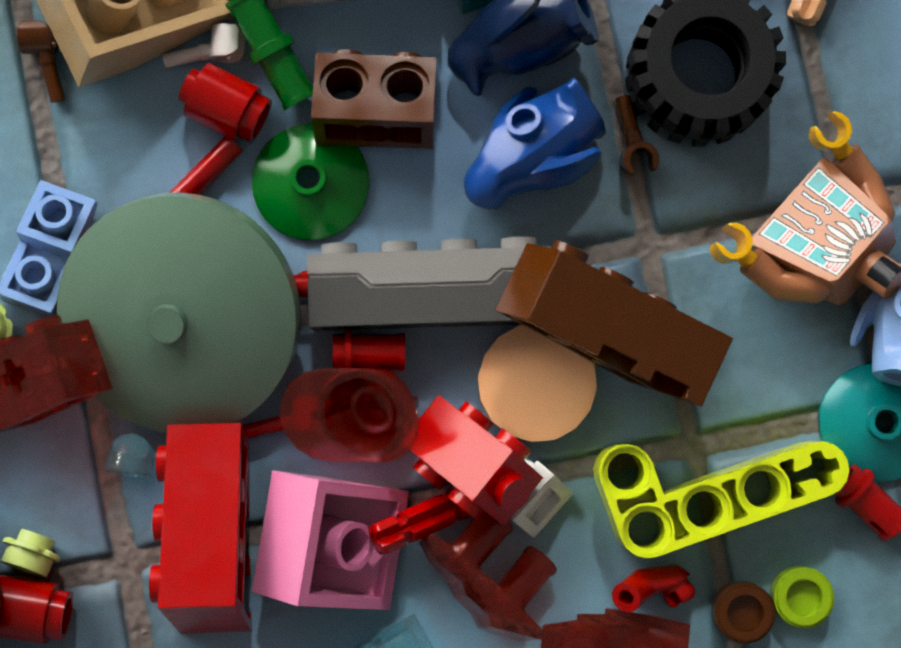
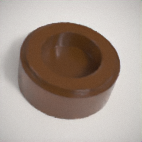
(743, 612)

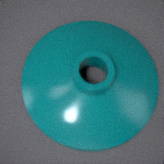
(849, 418)

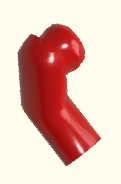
(647, 582)

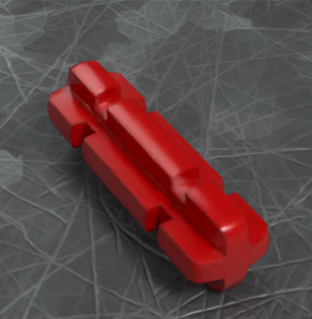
(415, 523)

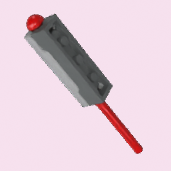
(408, 285)

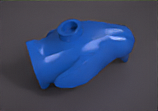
(536, 145)

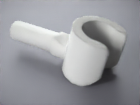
(226, 47)

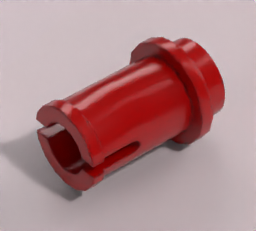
(368, 351)
(870, 503)

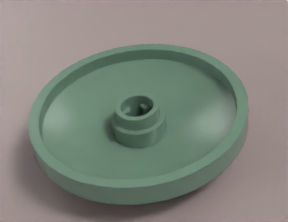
(184, 309)

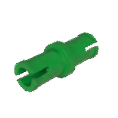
(272, 50)

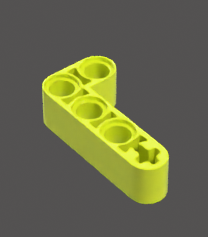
(725, 488)

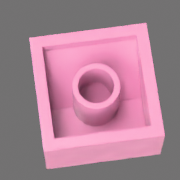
(319, 543)

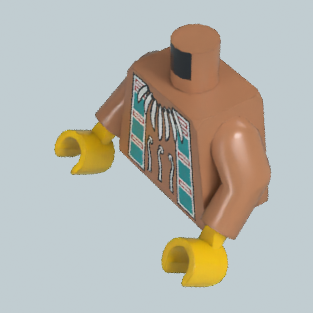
(825, 233)

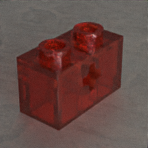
(48, 371)

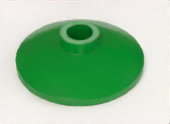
(314, 211)

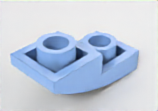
(47, 237)

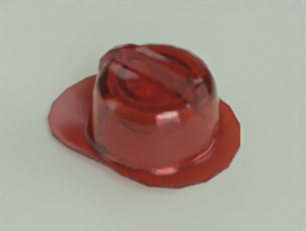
(350, 414)

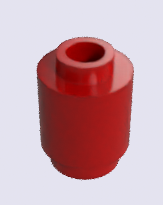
(224, 103)
(34, 610)

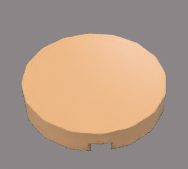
(535, 386)

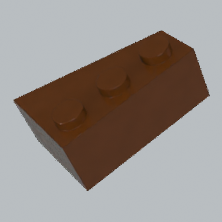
(613, 322)

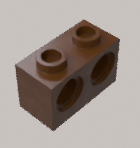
(373, 114)

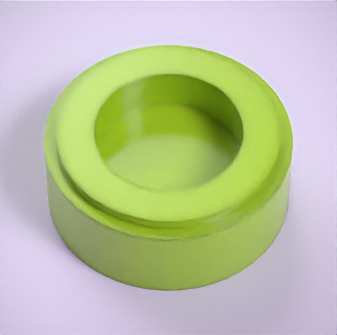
(802, 596)

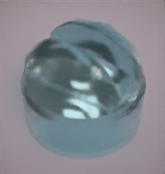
(130, 457)

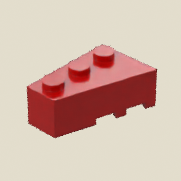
(202, 528)

